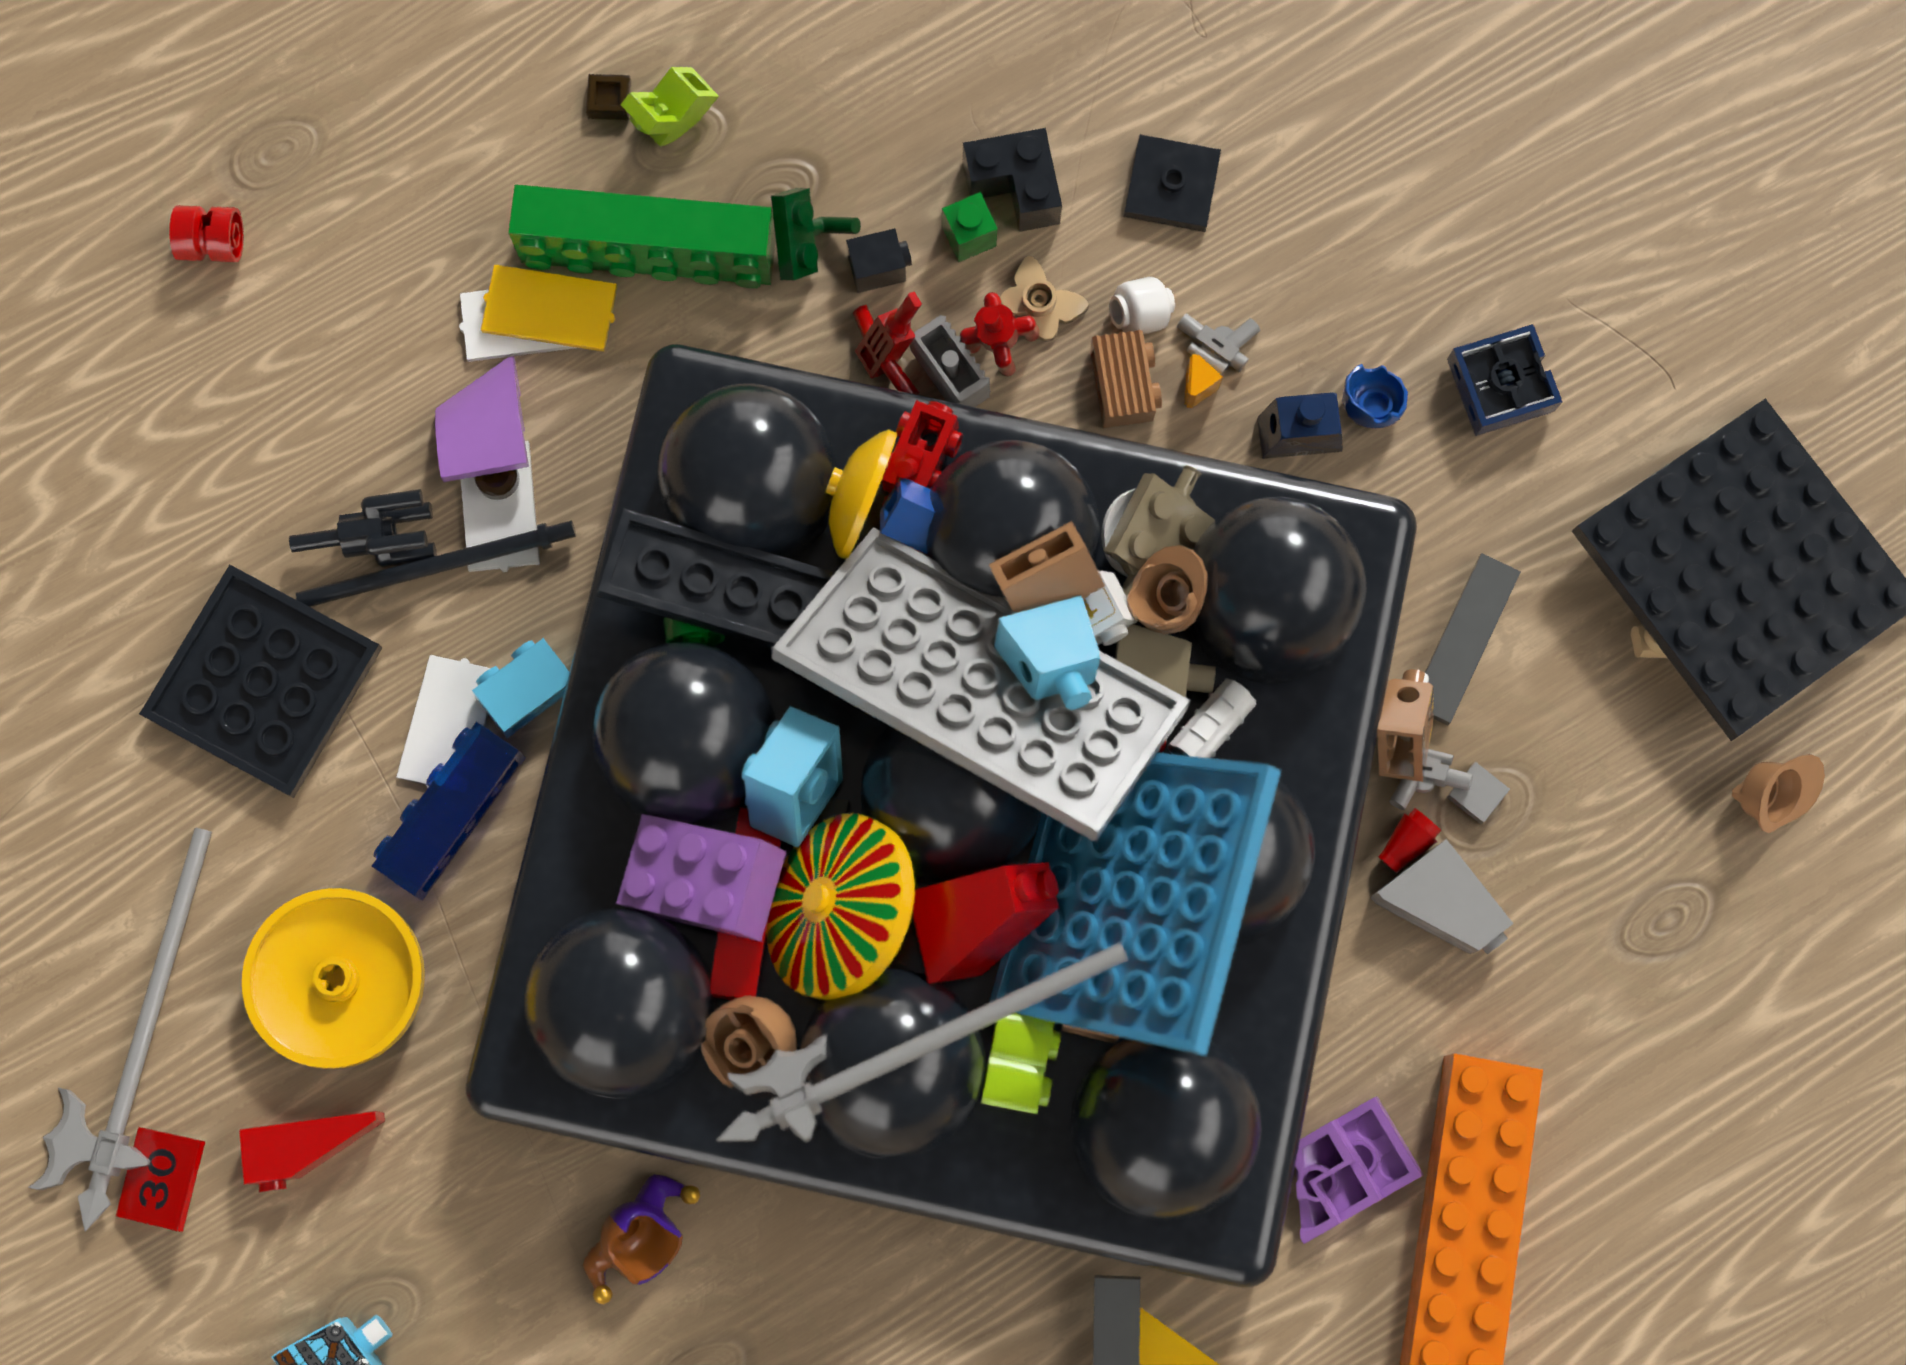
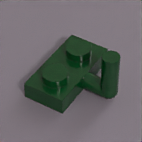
(797, 231)

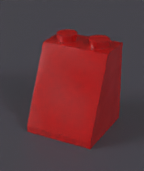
(980, 918)

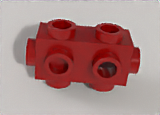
(912, 455)

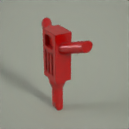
(887, 341)

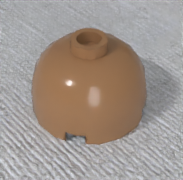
(745, 1036)

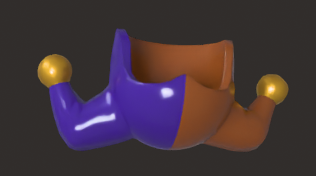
(638, 1237)

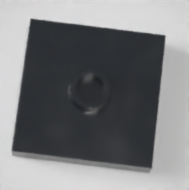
(1172, 183)

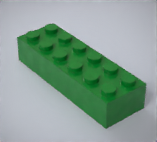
(643, 236)

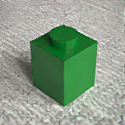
(969, 227)

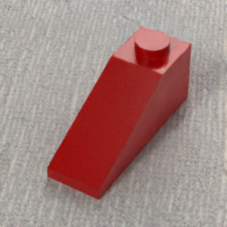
(296, 1148)

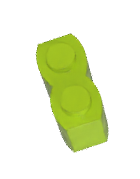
(1019, 1062)

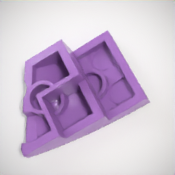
(482, 427)
(1350, 1167)

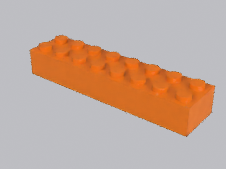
(1472, 1213)

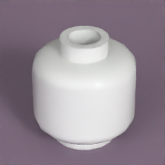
(1141, 305)

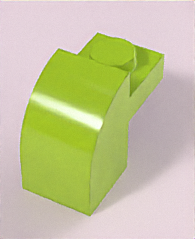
(672, 106)

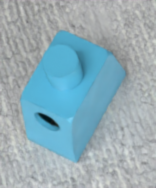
(1051, 650)

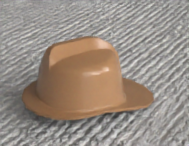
(1780, 791)

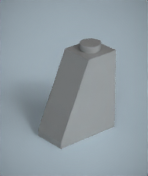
(1446, 901)

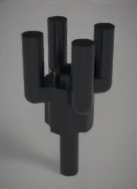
(375, 530)

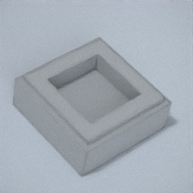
(1483, 795)

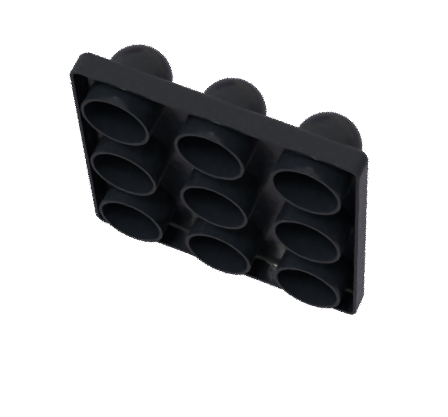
(1140, 1143)

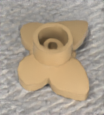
(1040, 300)

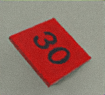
(164, 1189)

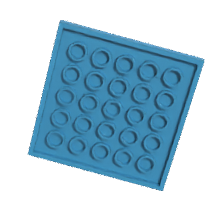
(1163, 884)

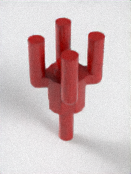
(998, 332)

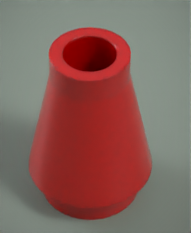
(1409, 840)

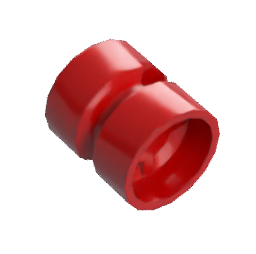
(200, 233)

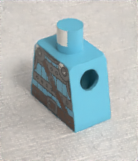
(338, 1344)

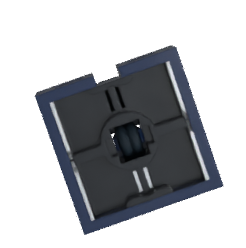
(1504, 380)

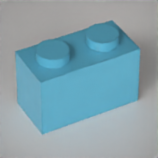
(522, 687)

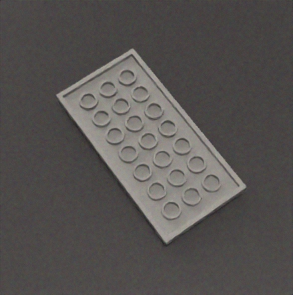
(923, 659)

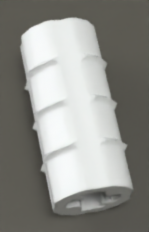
(1213, 721)

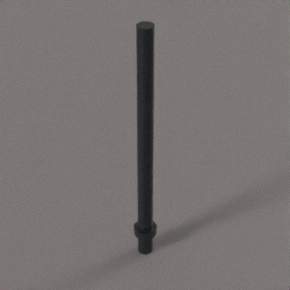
(542, 536)

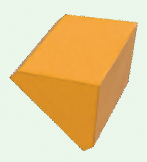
(1200, 381)

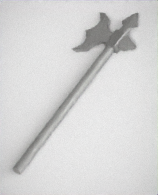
(799, 1101)
(108, 1153)

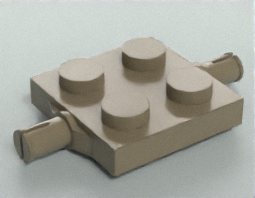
(1157, 519)

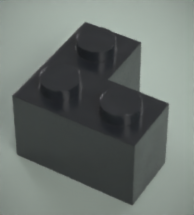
(1018, 166)

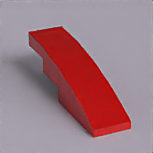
(737, 958)

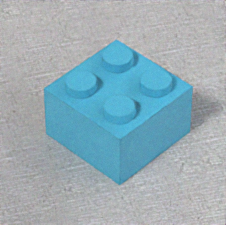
(793, 776)

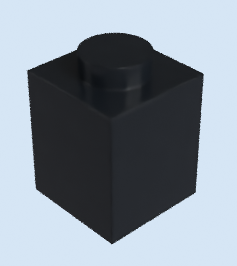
(878, 260)

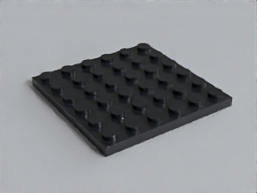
(1746, 568)

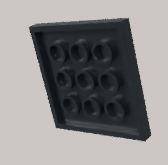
(261, 681)

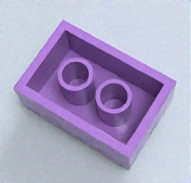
(701, 877)

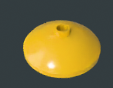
(855, 490)

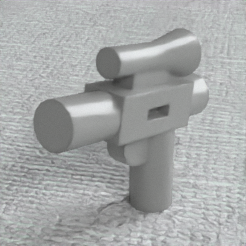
(1221, 345)
(1434, 774)

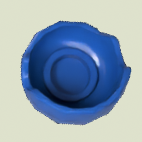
(1374, 397)

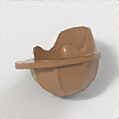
(1169, 590)

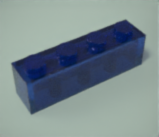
(447, 810)

